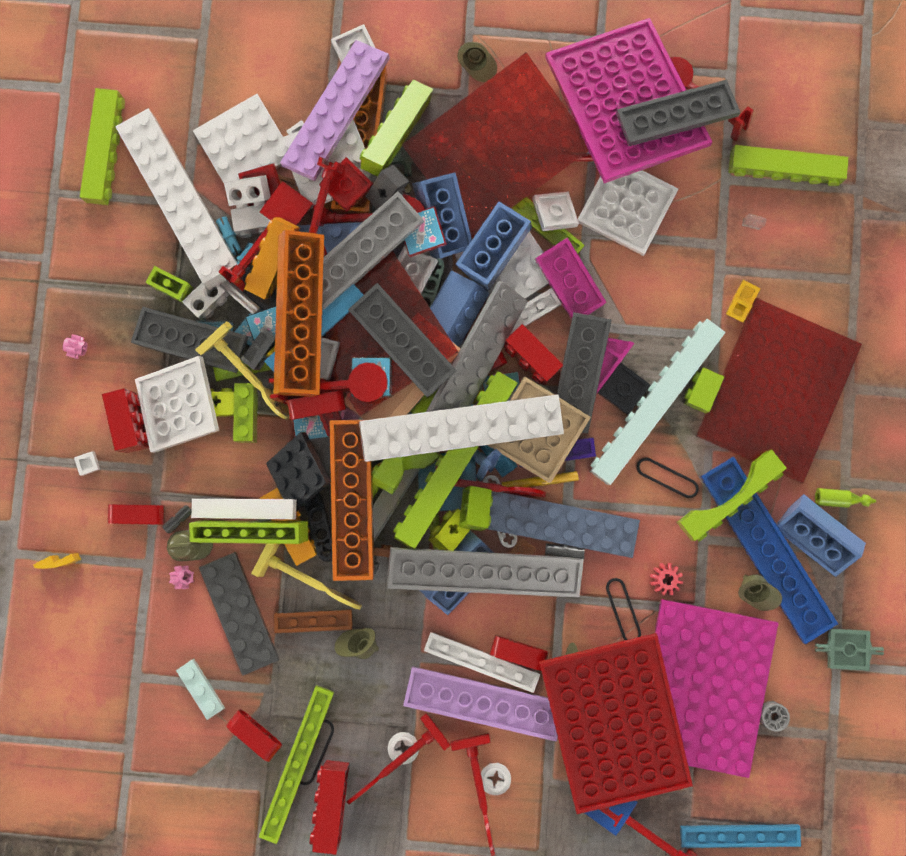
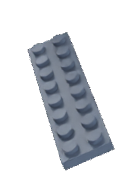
(563, 524)

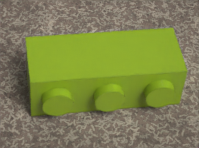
(245, 413)

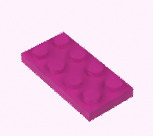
(570, 279)

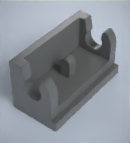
(258, 350)

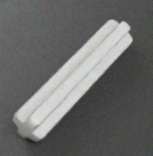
(239, 296)

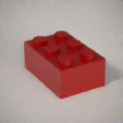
(532, 355)
(125, 420)

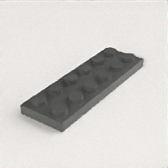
(677, 112)
(182, 336)
(402, 340)
(583, 362)
(239, 613)

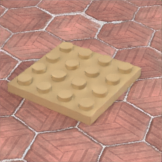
(544, 454)

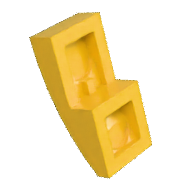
(743, 301)
(54, 561)

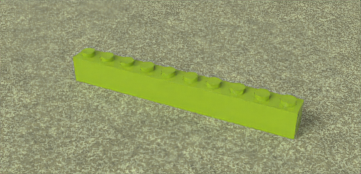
(447, 473)

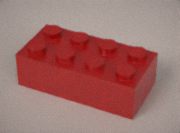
(330, 807)

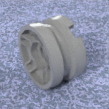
(780, 720)

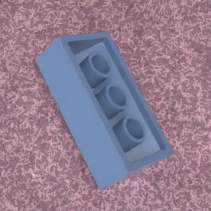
(445, 196)
(494, 245)
(458, 305)
(820, 536)
(449, 600)

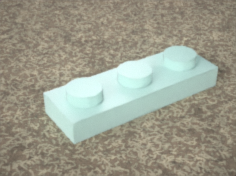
(200, 689)

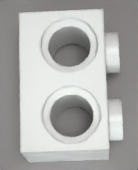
(247, 187)
(202, 294)

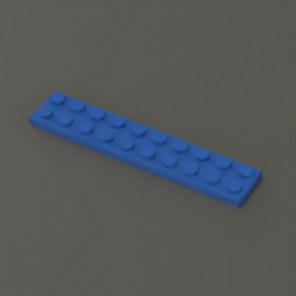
(771, 553)

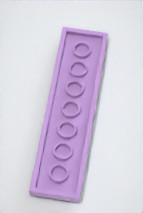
(335, 109)
(480, 703)

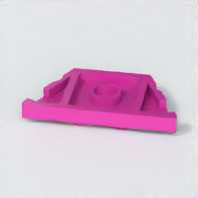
(614, 354)

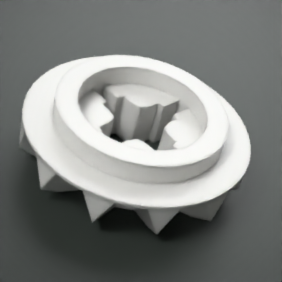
(395, 742)
(501, 786)

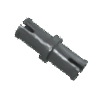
(564, 551)

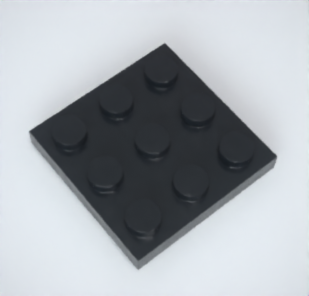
(298, 471)

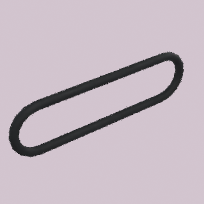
(648, 459)
(630, 605)
(322, 755)

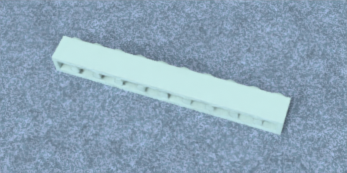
(657, 402)

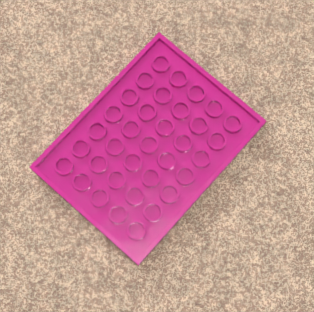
(612, 74)
(717, 681)

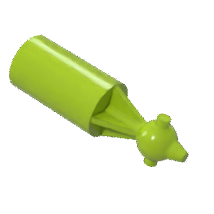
(840, 498)

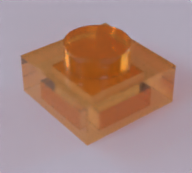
(523, 547)

